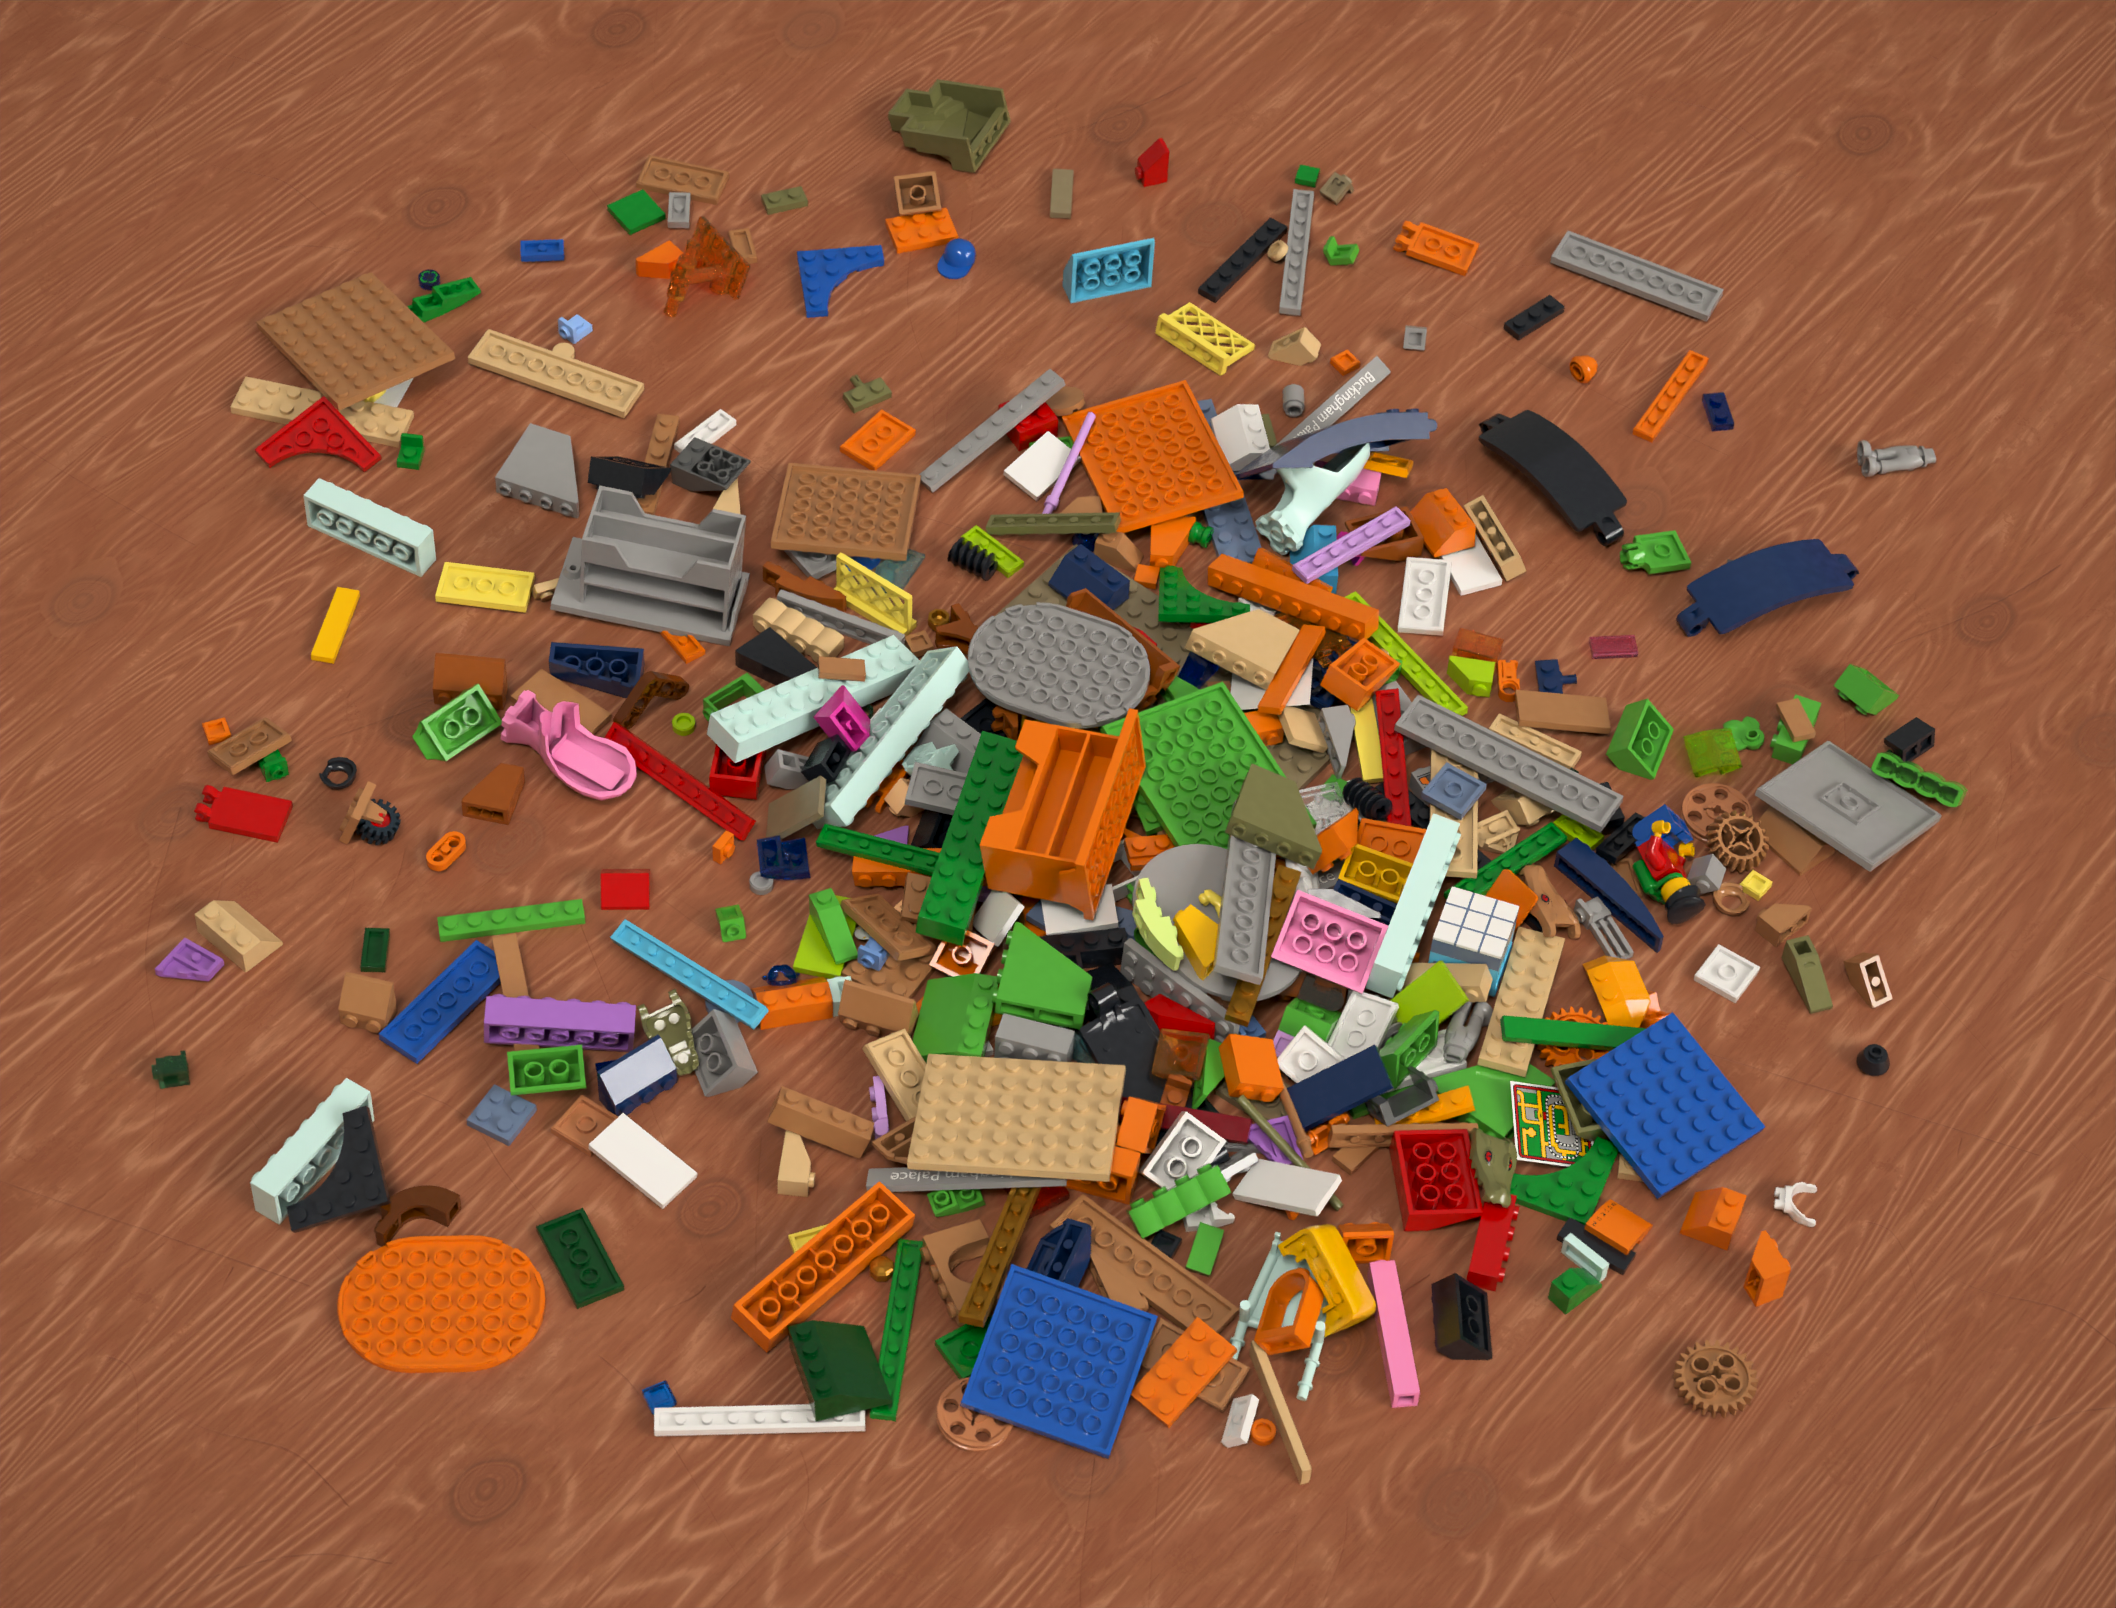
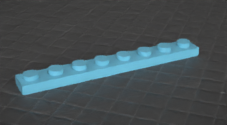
(689, 974)

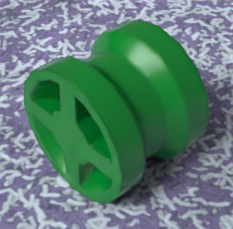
(1201, 534)

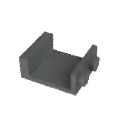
(1405, 1102)

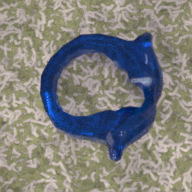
(787, 971)

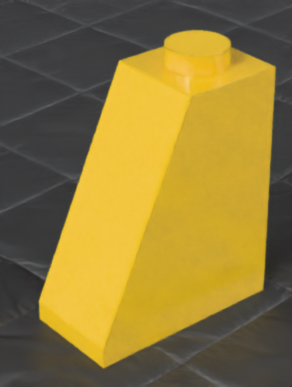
(1198, 939)

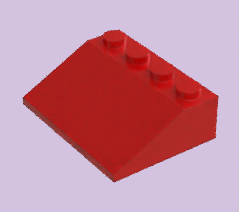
(1434, 1178)

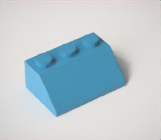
(1315, 539)

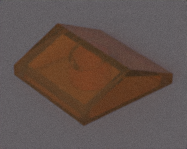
(1180, 1054)

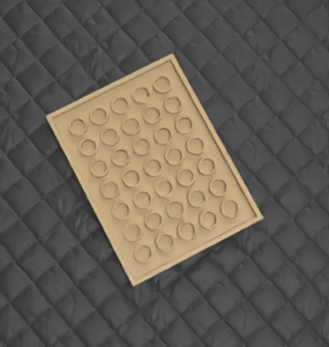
(1017, 1117)

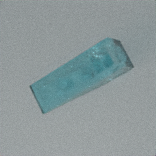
(900, 571)

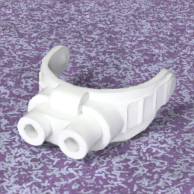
(1785, 1202)

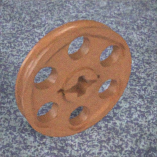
(1712, 804)
(963, 1417)

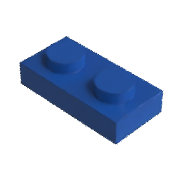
(542, 250)

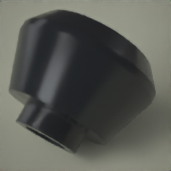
(1873, 1060)

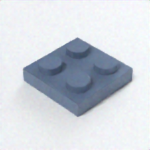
(1453, 791)
(501, 1115)

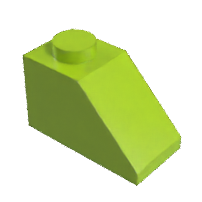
(1471, 675)

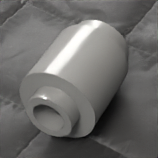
(1293, 400)

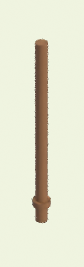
(1303, 1141)

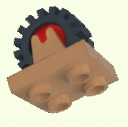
(372, 819)

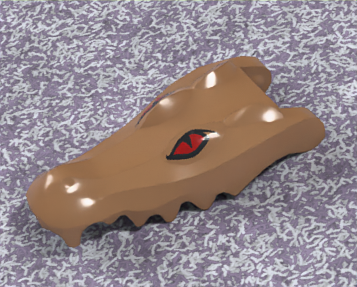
(1550, 908)

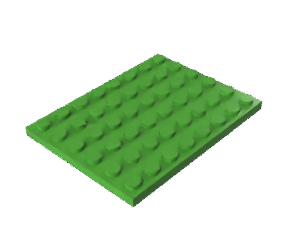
(1197, 763)

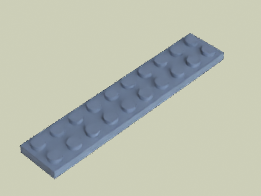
(1232, 521)

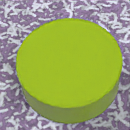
(683, 724)

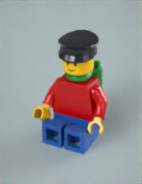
(1662, 869)

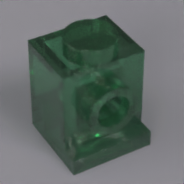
(171, 1071)

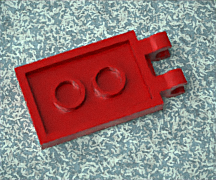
(244, 813)

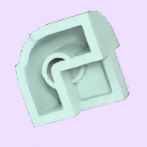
(930, 755)

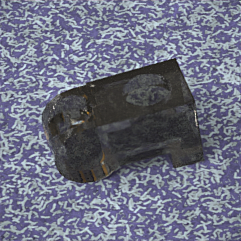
(1319, 995)

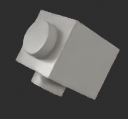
(1706, 873)

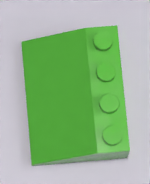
(956, 1016)

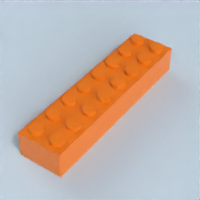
(822, 1266)

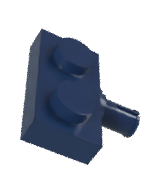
(1550, 677)

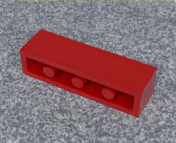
(1490, 1244)

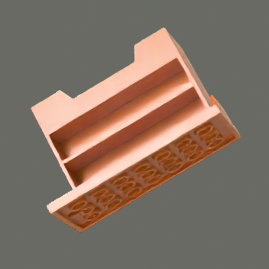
(1065, 813)

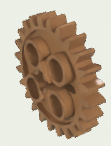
(1715, 1378)

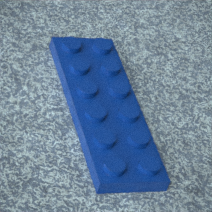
(443, 1003)

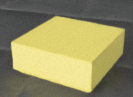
(1756, 885)

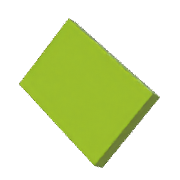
(1431, 991)

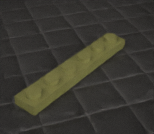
(1053, 523)

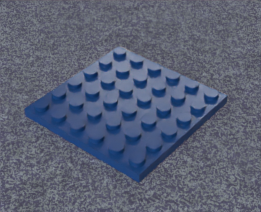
(1664, 1105)
(1059, 1361)

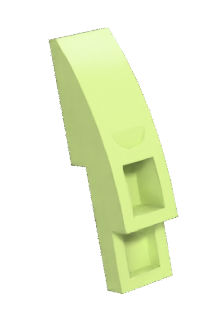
(1154, 928)

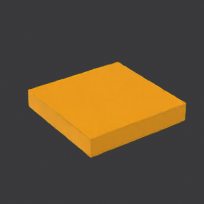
(1389, 464)

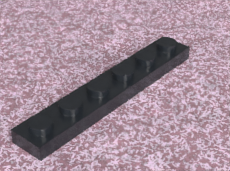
(1242, 260)

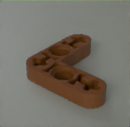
(647, 687)

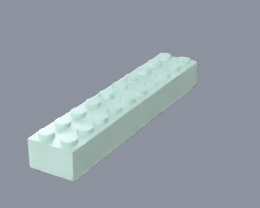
(791, 706)
(893, 732)

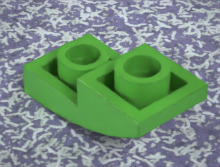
(955, 1201)
(1204, 1249)

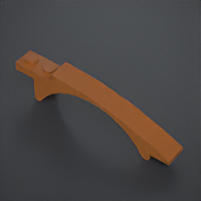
(959, 634)

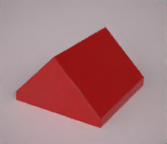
(625, 889)

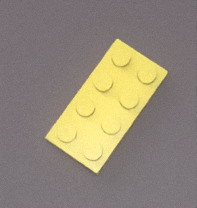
(485, 587)

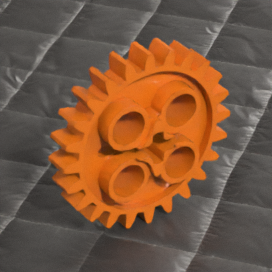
(1570, 1054)

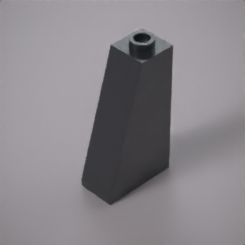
(771, 658)

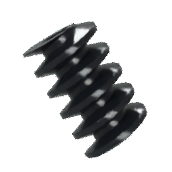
(973, 560)
(1366, 799)

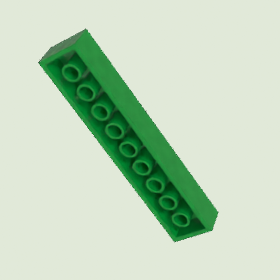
(960, 865)

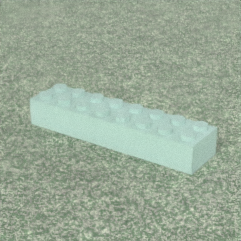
(1414, 906)

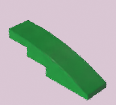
(444, 299)

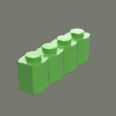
(1924, 782)
(1178, 1201)

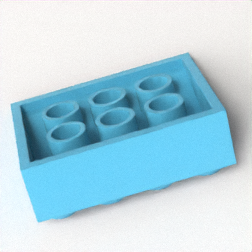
(1109, 270)

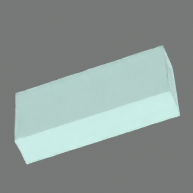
(1584, 1257)

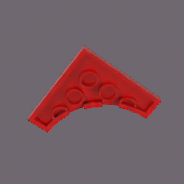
(319, 430)

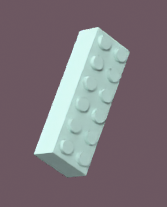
(370, 527)
(307, 1153)

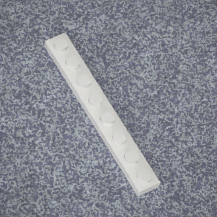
(750, 1420)

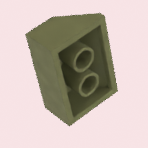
(1581, 1119)

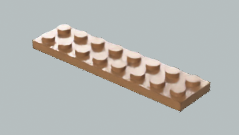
(1158, 1277)

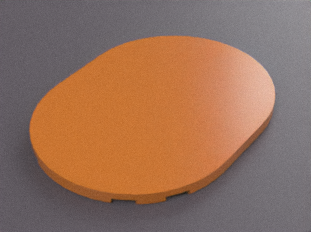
(441, 1304)

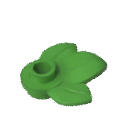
(1746, 733)

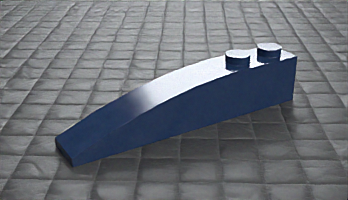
(1600, 880)

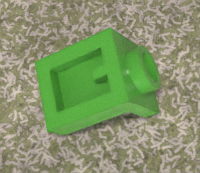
(731, 923)

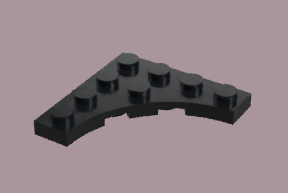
(354, 1183)

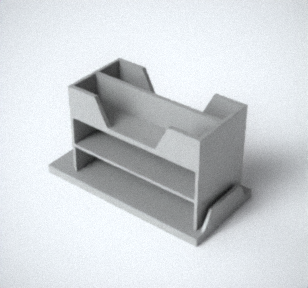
(656, 570)

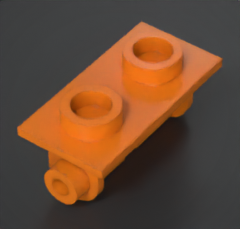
(1320, 1134)

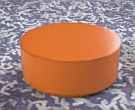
(1262, 1432)

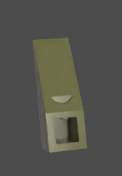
(1807, 973)

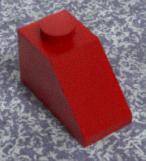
(1153, 164)

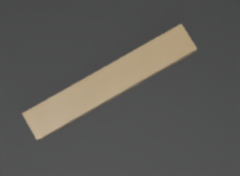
(1281, 1413)

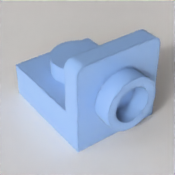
(574, 328)

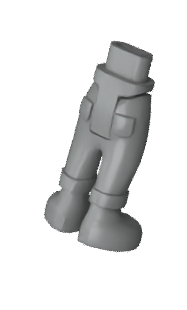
(1892, 458)
(1461, 1039)

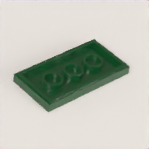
(580, 1258)

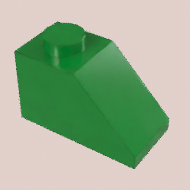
(1572, 1288)

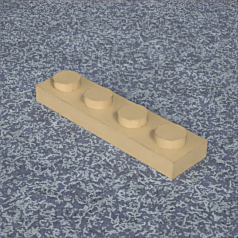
(1536, 741)

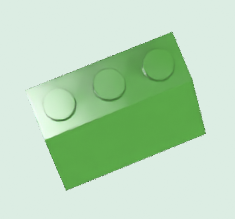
(1640, 740)
(1410, 1045)
(546, 1070)

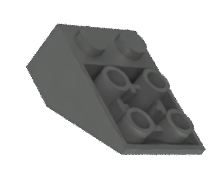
(706, 467)

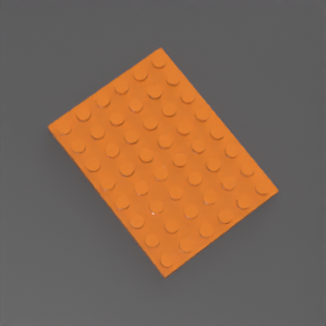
(1154, 457)

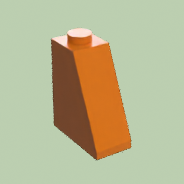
(1169, 540)

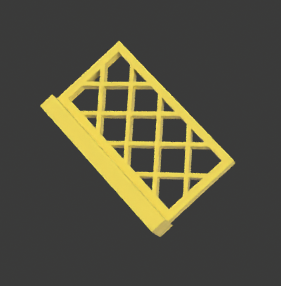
(1199, 345)
(868, 604)

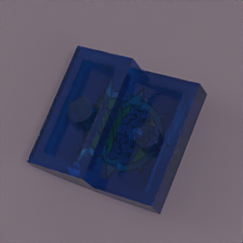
(783, 859)

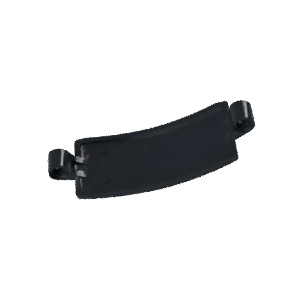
(1559, 469)
(1130, 1038)

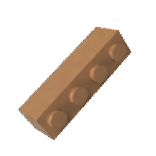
(820, 1122)

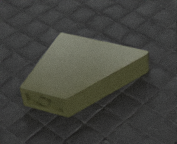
(1274, 817)

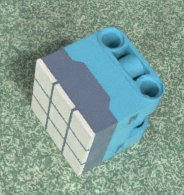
(1475, 932)

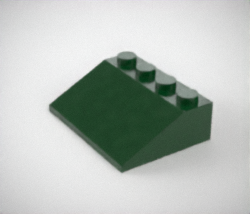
(837, 1368)

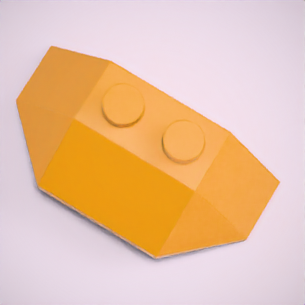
(1618, 990)

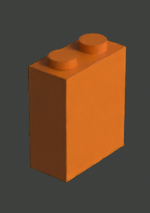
(1251, 1067)

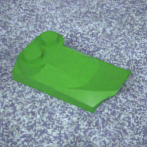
(456, 725)

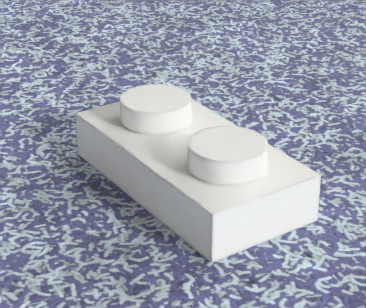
(1240, 1421)

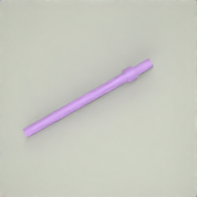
(1053, 500)

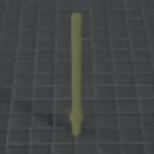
(1280, 1142)

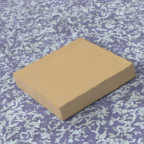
(1302, 729)

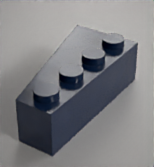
(597, 667)

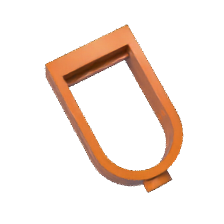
(1279, 1339)

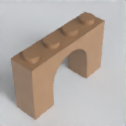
(948, 1249)

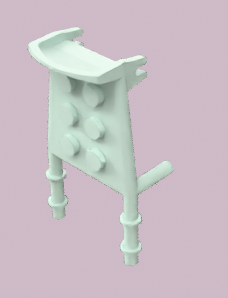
(1252, 1309)

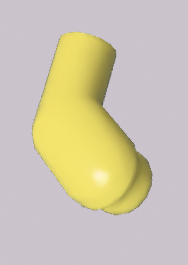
(1211, 897)

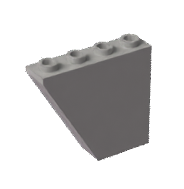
(541, 471)

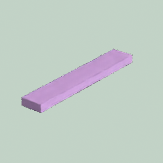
(1351, 545)

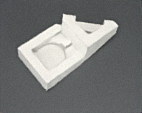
(1209, 1215)

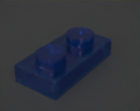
(1718, 411)

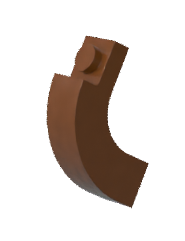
(416, 1203)

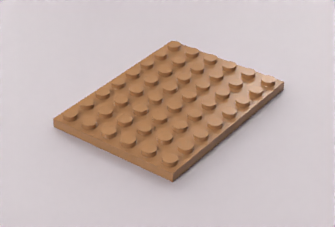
(355, 340)

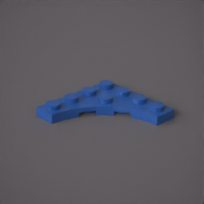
(828, 268)

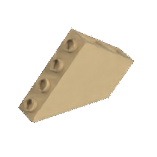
(1245, 645)

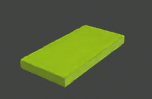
(813, 955)

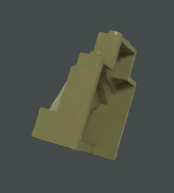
(952, 121)

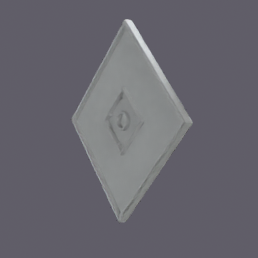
(1848, 805)

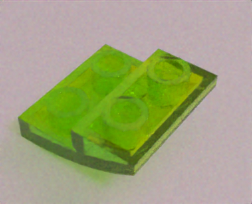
(1712, 751)

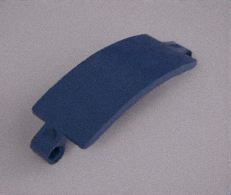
(1764, 583)

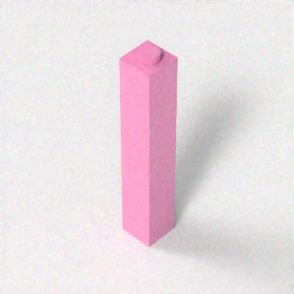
(1393, 1334)

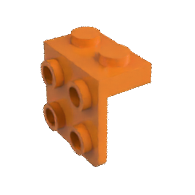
(1514, 891)

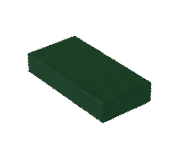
(375, 950)

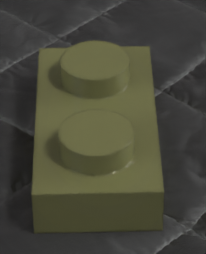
(784, 200)

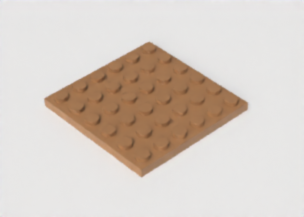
(846, 512)

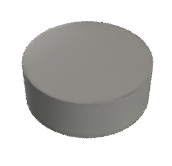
(760, 885)

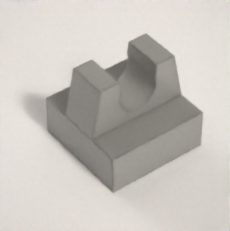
(1415, 337)

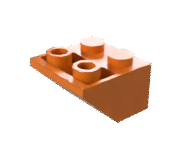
(1766, 1272)

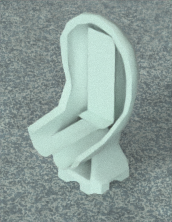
(1308, 495)

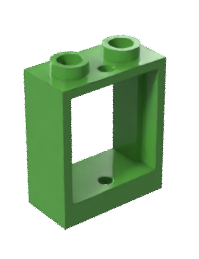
(741, 686)

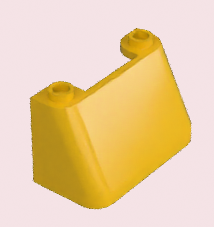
(1335, 1273)

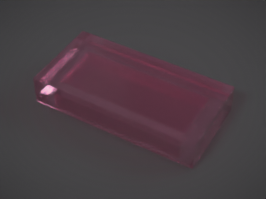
(1613, 647)

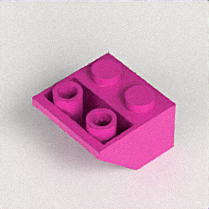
(844, 717)

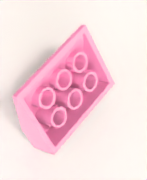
(1329, 941)

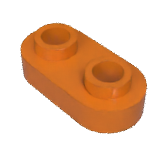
(444, 852)

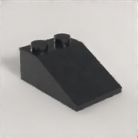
(1109, 973)

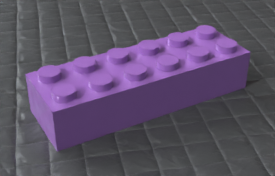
(559, 1023)

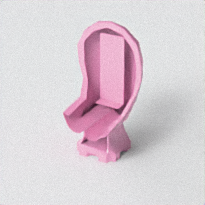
(572, 753)

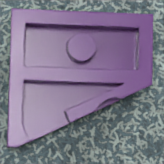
(190, 962)
(1268, 1147)

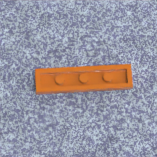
(1274, 563)

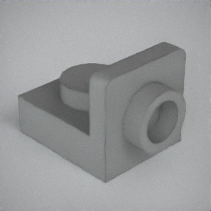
(1591, 911)

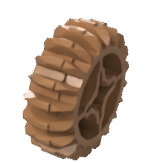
(1746, 856)

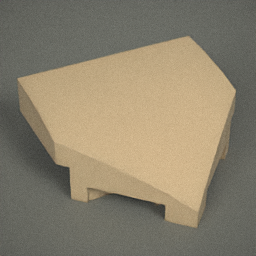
(1497, 833)

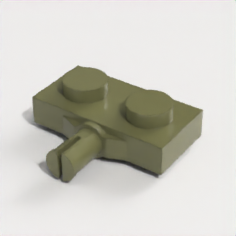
(866, 394)

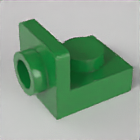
(411, 451)
(273, 766)

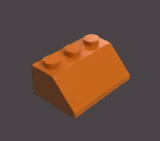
(1443, 523)
(795, 1003)

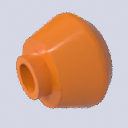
(1583, 368)

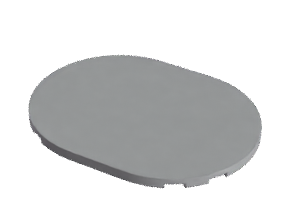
(1059, 665)
(1178, 880)

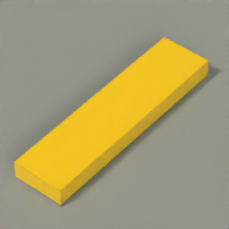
(335, 625)

